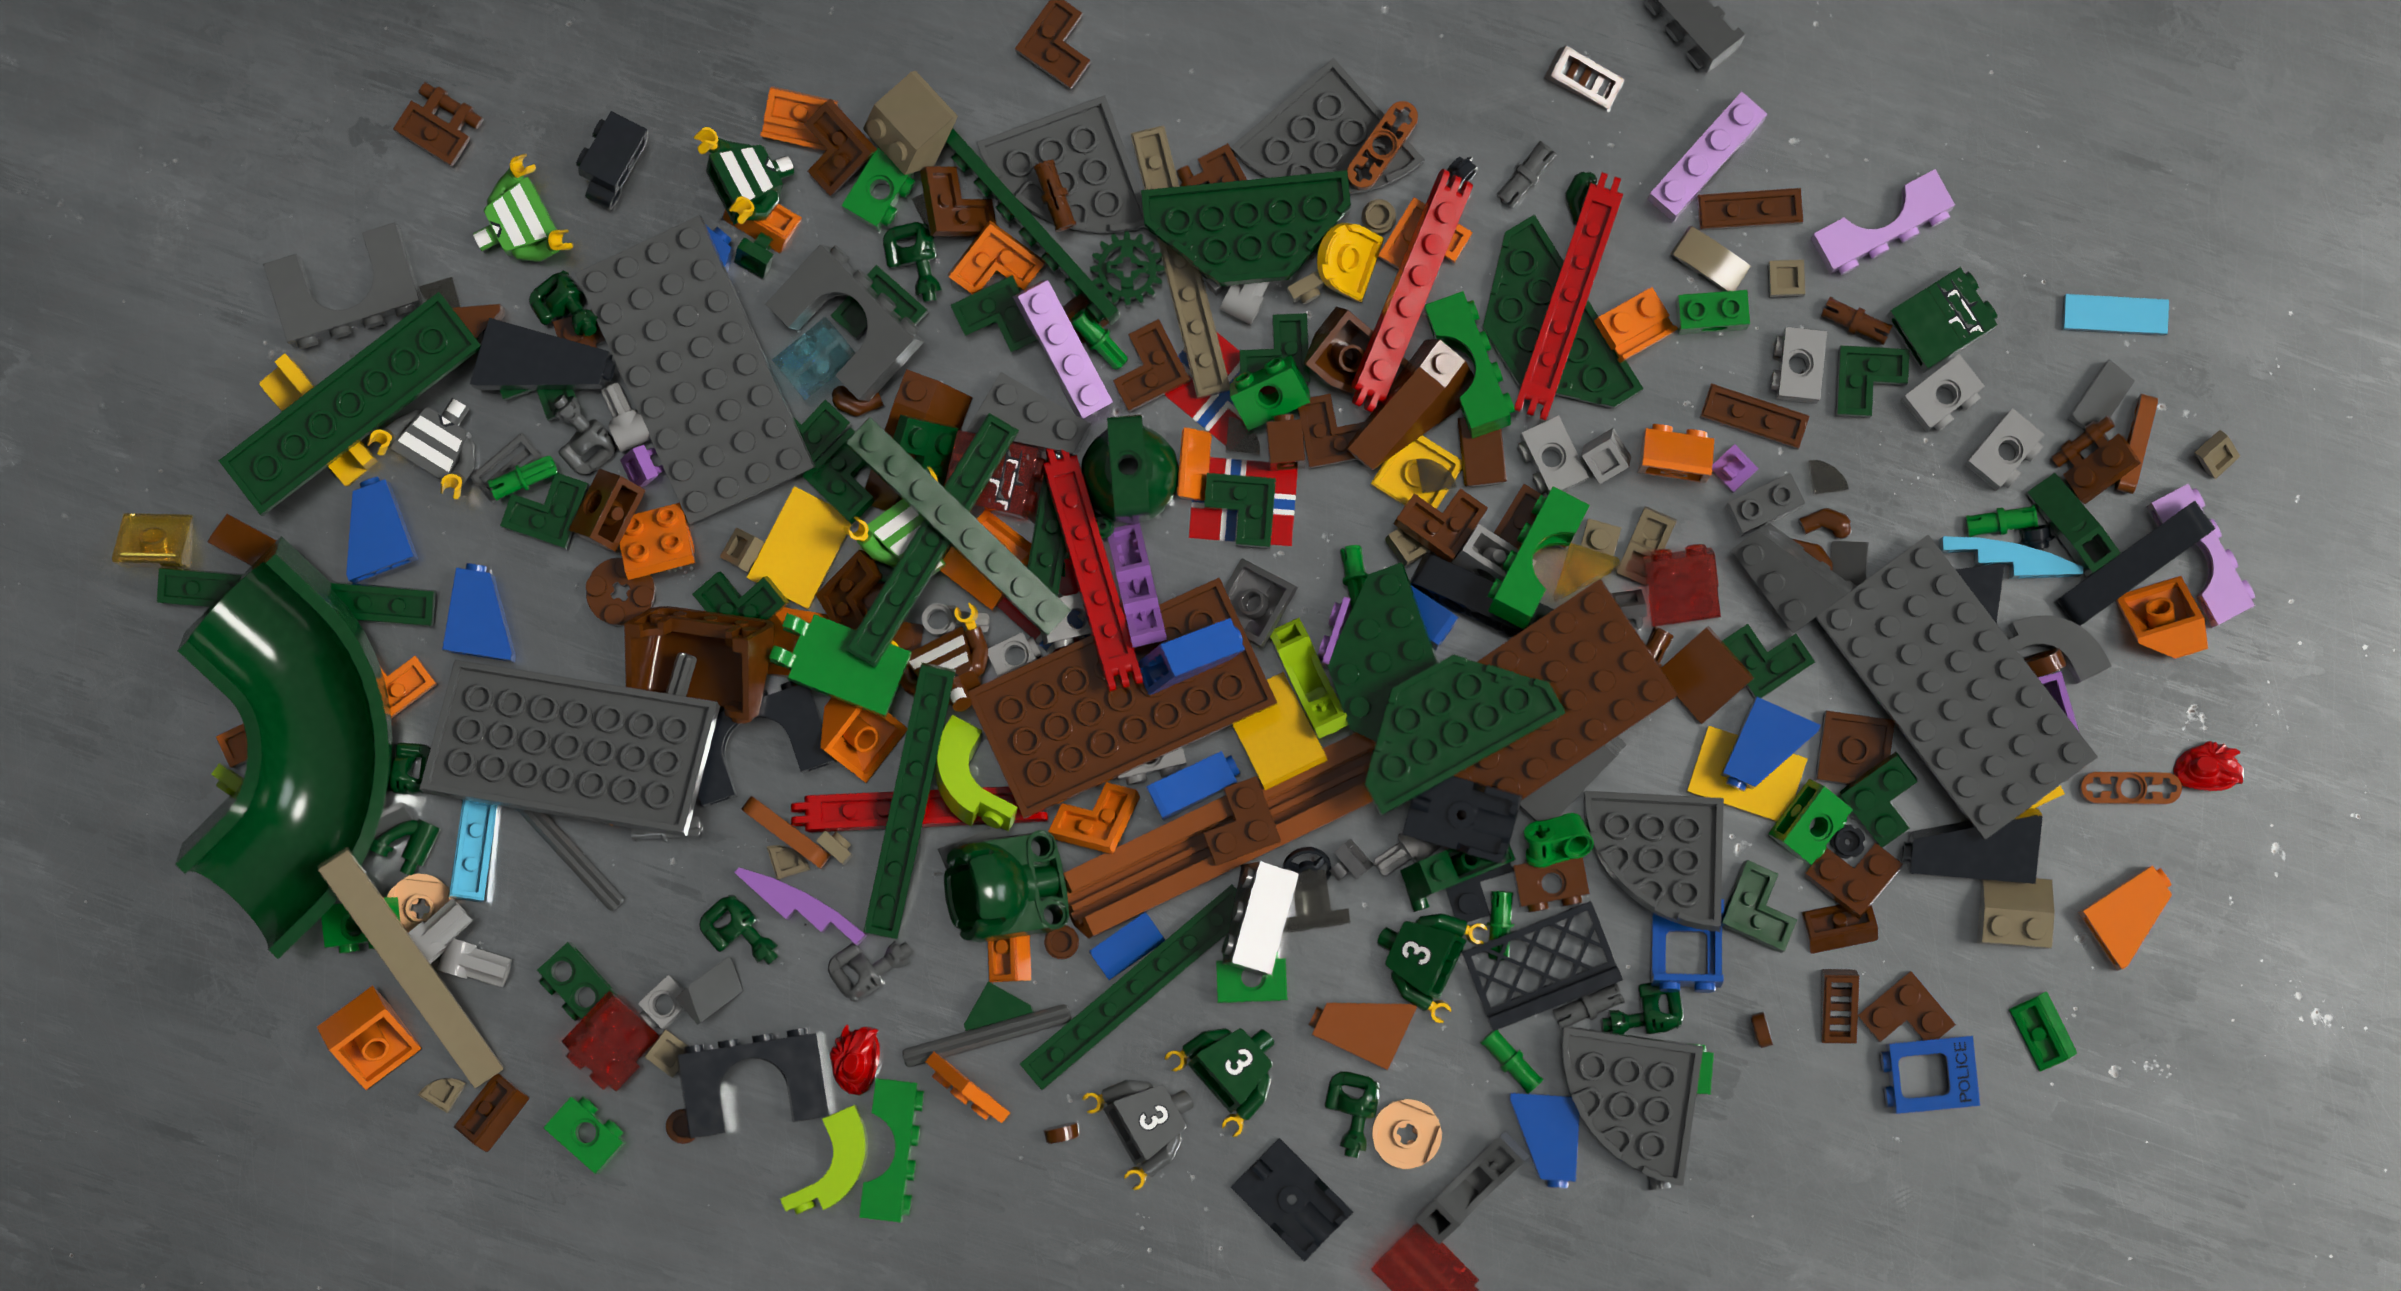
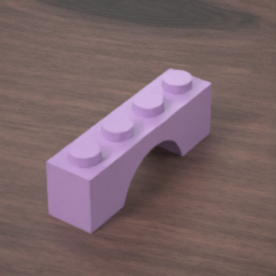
(1707, 156)
(1845, 243)
(1064, 349)
(2223, 592)

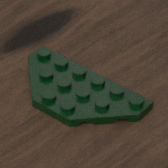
(1248, 226)
(1516, 311)
(1379, 648)
(1450, 722)

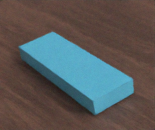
(2115, 314)
(472, 851)

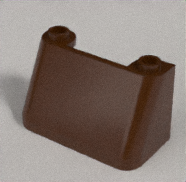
(728, 650)

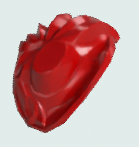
(2209, 767)
(855, 1059)

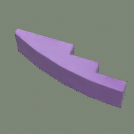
(1136, 585)
(788, 900)

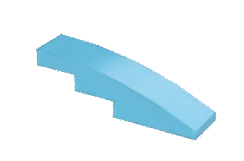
(2022, 560)

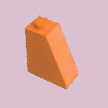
(2127, 914)

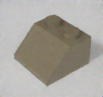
(911, 124)
(2016, 914)

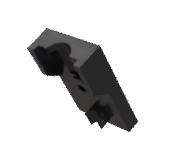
(1482, 833)
(1266, 1191)

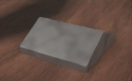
(1258, 599)

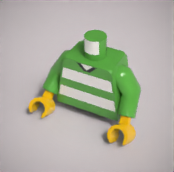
(519, 218)
(890, 533)

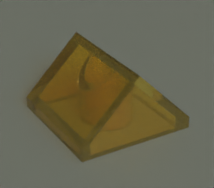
(154, 541)
(1581, 568)

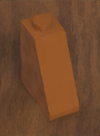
(1364, 1029)

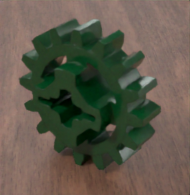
(1144, 269)

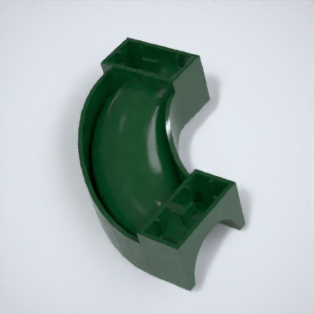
(313, 736)

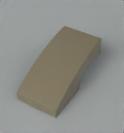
(1710, 259)
(1649, 535)

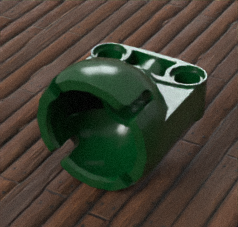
(1133, 496)
(1005, 887)

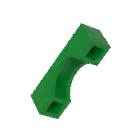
(1483, 404)
(1521, 591)
(897, 1106)

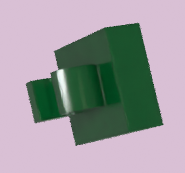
(755, 255)

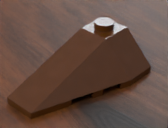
(1340, 348)
(921, 399)
(1416, 402)

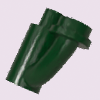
(417, 848)

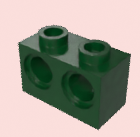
(582, 976)

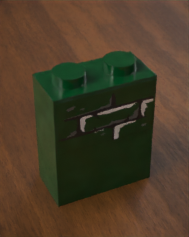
(1943, 319)

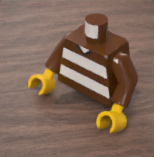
(956, 650)

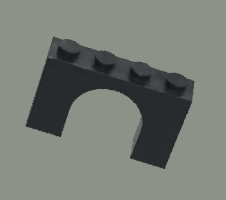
(791, 708)
(793, 1056)

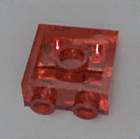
(1682, 585)
(609, 1042)

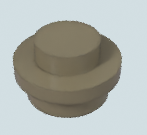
(1378, 216)

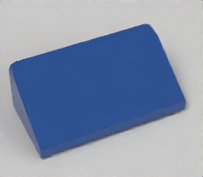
(1127, 945)

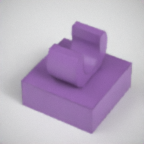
(639, 465)
(1733, 468)

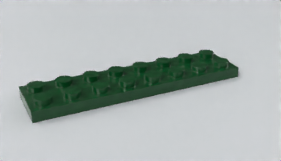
(350, 404)

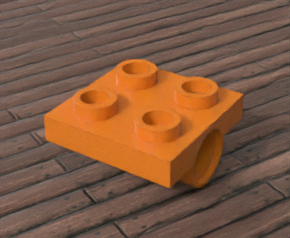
(656, 542)

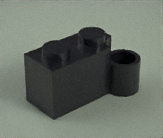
(611, 158)

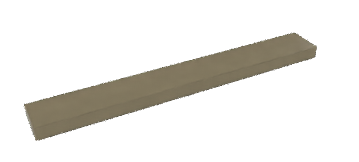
(1183, 278)
(410, 967)

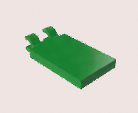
(826, 667)

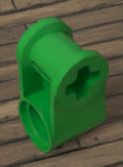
(1559, 838)

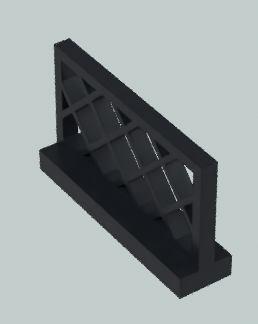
(1553, 994)

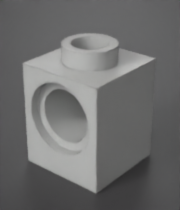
(1606, 456)
(998, 652)
(667, 986)

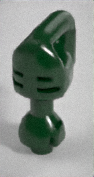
(919, 254)
(563, 299)
(402, 768)
(740, 924)
(1651, 1016)
(1360, 1107)

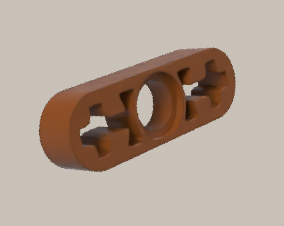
(1404, 130)
(2138, 439)
(2156, 779)
(786, 832)

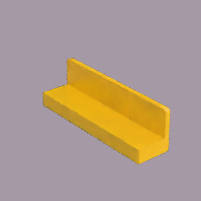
(285, 387)

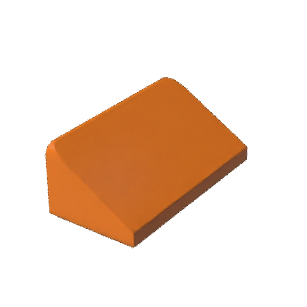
(778, 226)
(1193, 464)
(1009, 959)

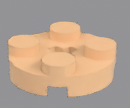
(415, 888)
(1424, 1124)

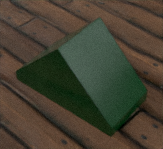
(994, 1007)

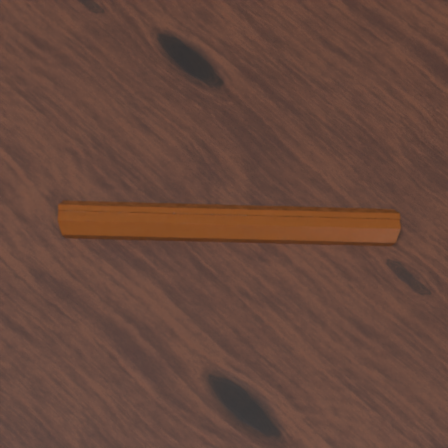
(1177, 853)

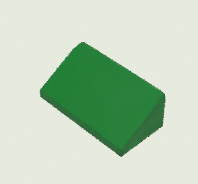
(2043, 1031)

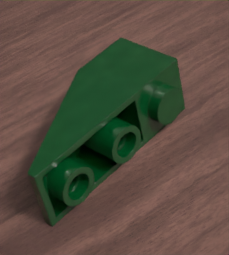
(2073, 524)
(1445, 871)

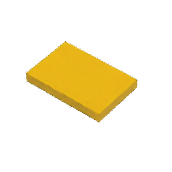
(801, 547)
(1280, 737)
(1766, 800)

